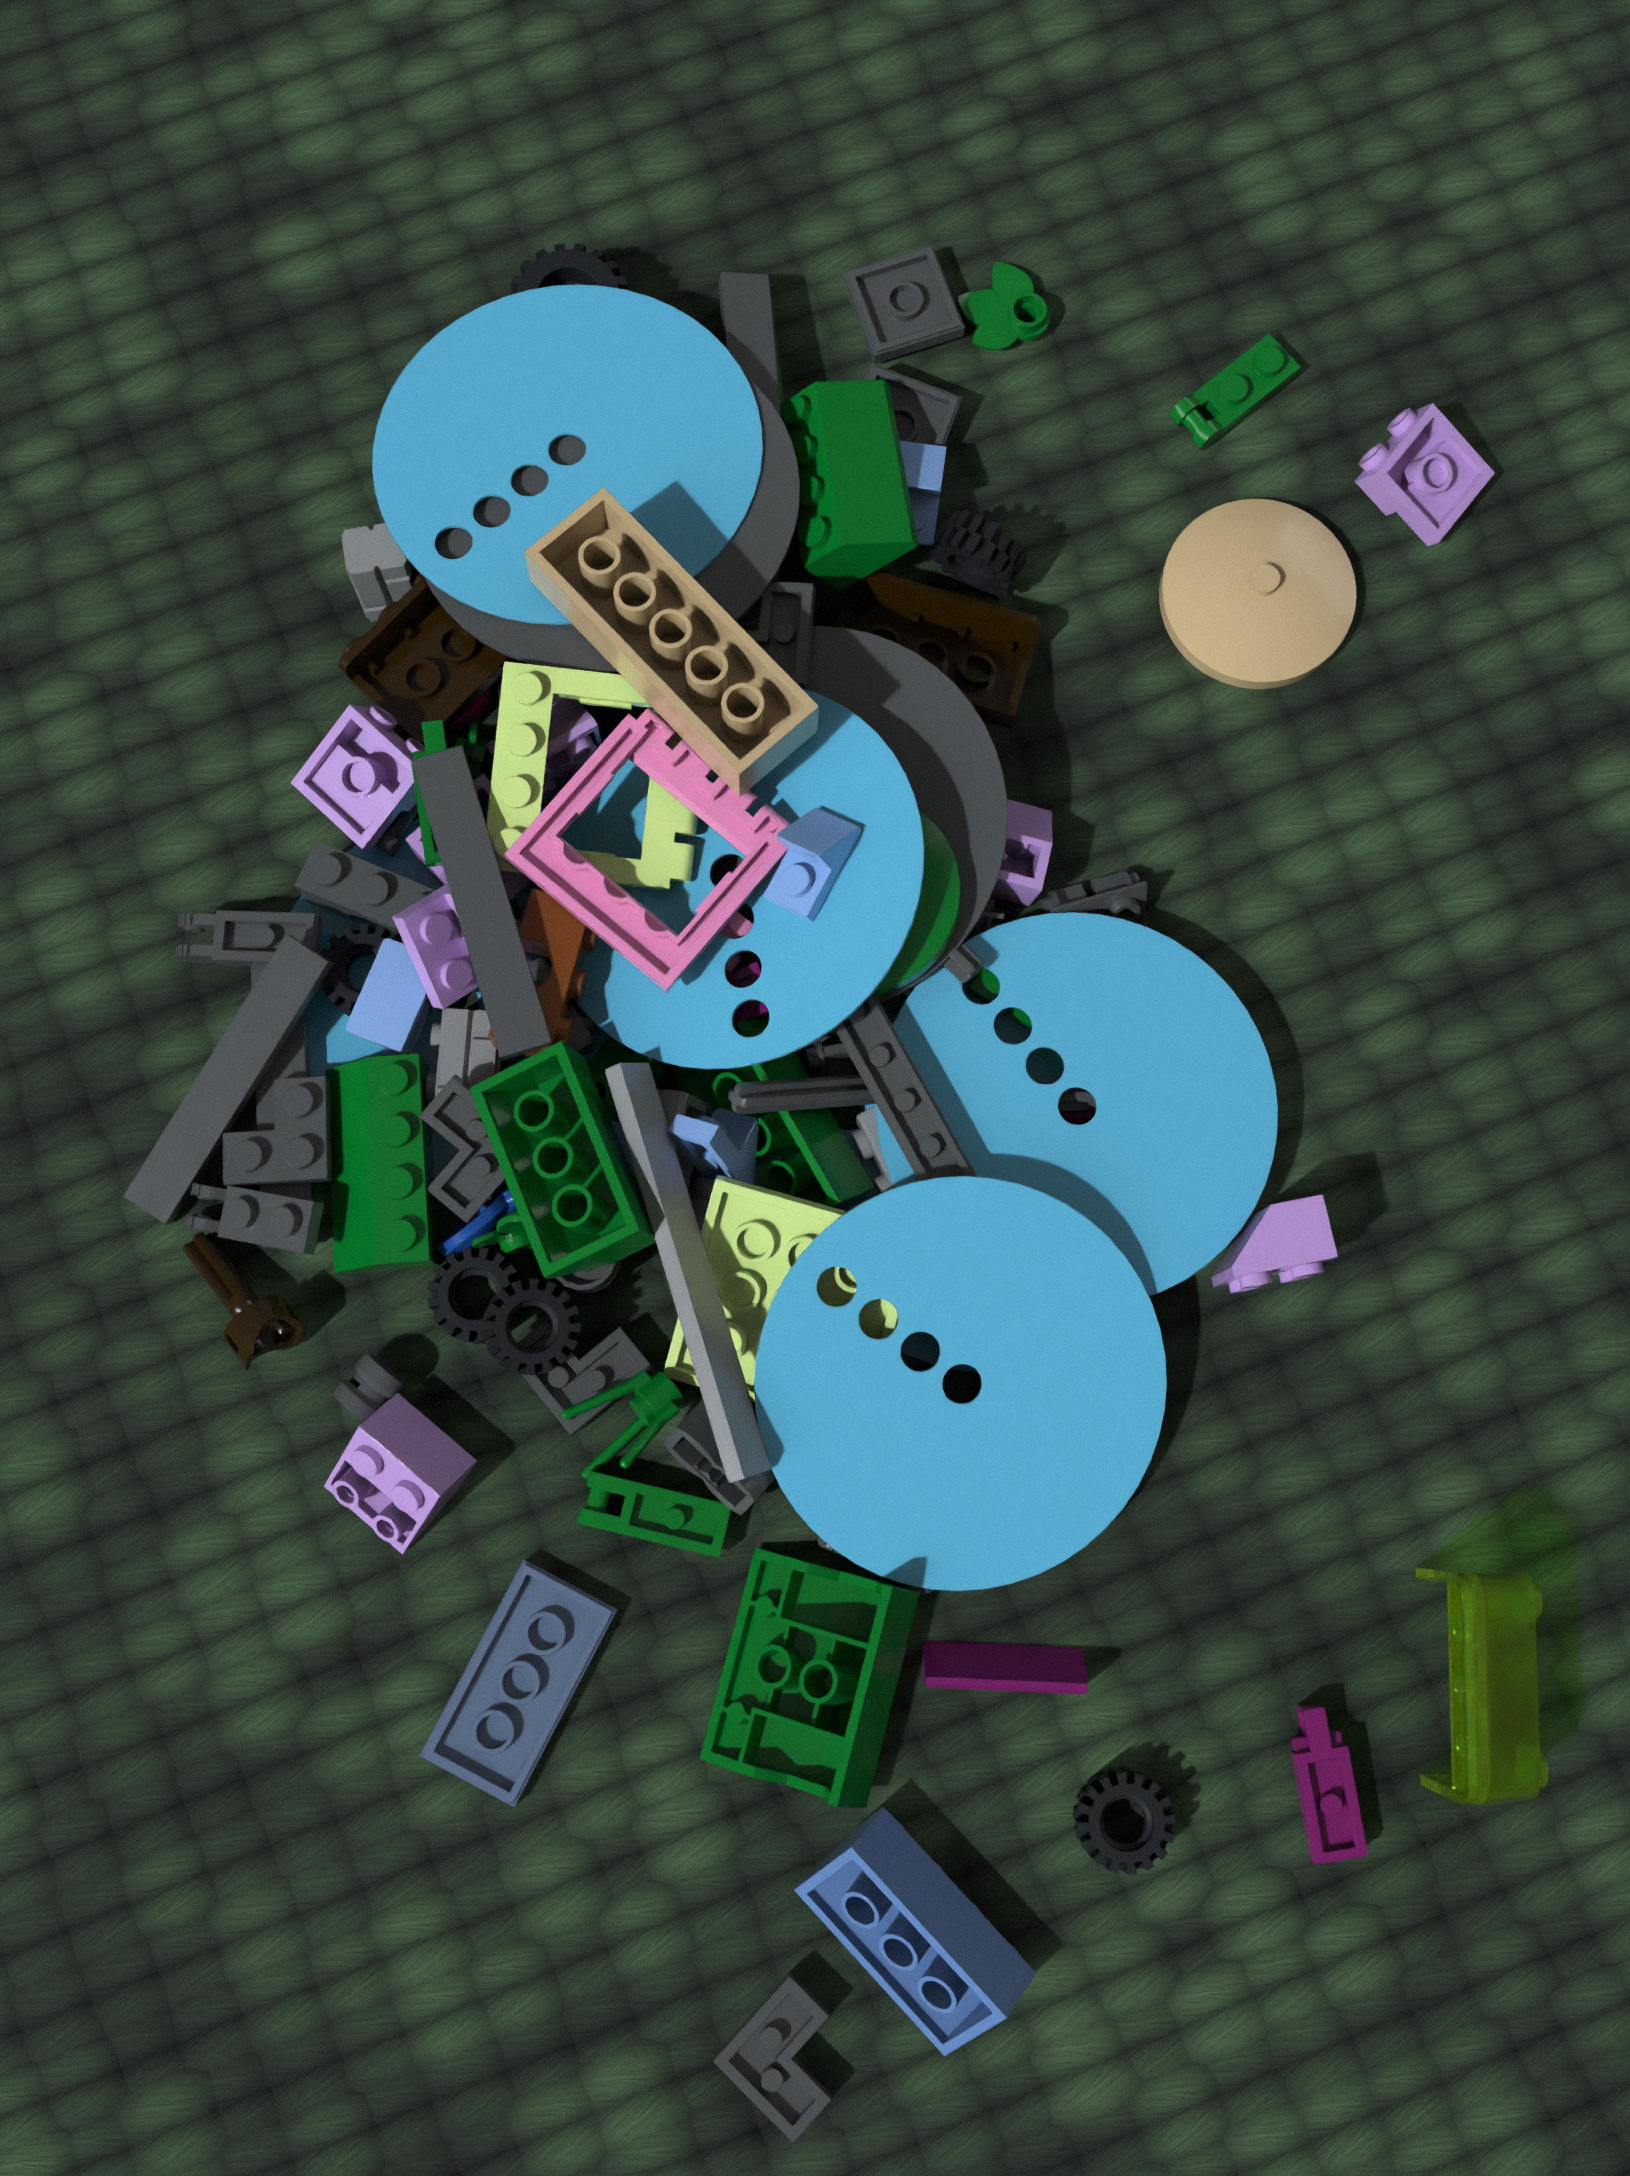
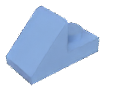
(924, 479)
(814, 857)
(719, 1144)

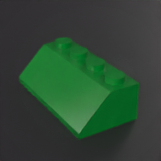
(851, 480)
(796, 1149)
(563, 1162)
(381, 1165)

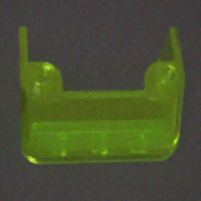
(1491, 1687)

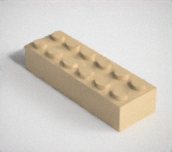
(672, 641)

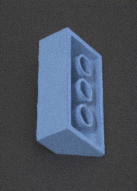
(916, 1933)

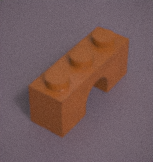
(563, 940)

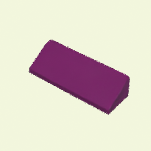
(1004, 1667)

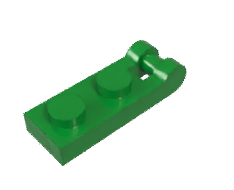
(1235, 391)
(656, 1514)

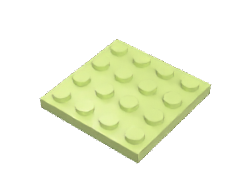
(751, 1246)

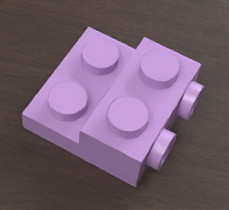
(1423, 472)
(361, 774)
(438, 946)

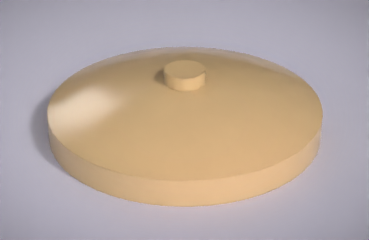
(1257, 593)

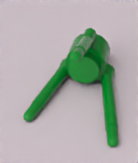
(654, 1404)

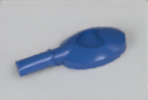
(480, 1223)

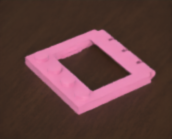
(601, 901)

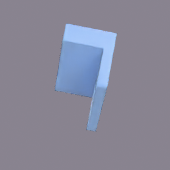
(392, 1002)

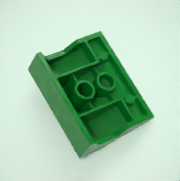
(810, 1678)

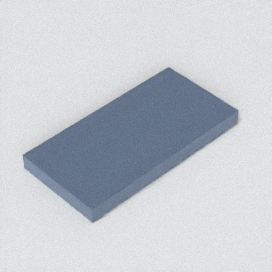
(519, 1683)

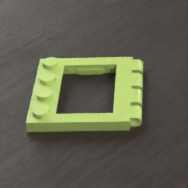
(521, 764)

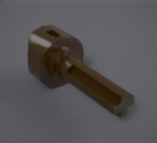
(256, 1323)

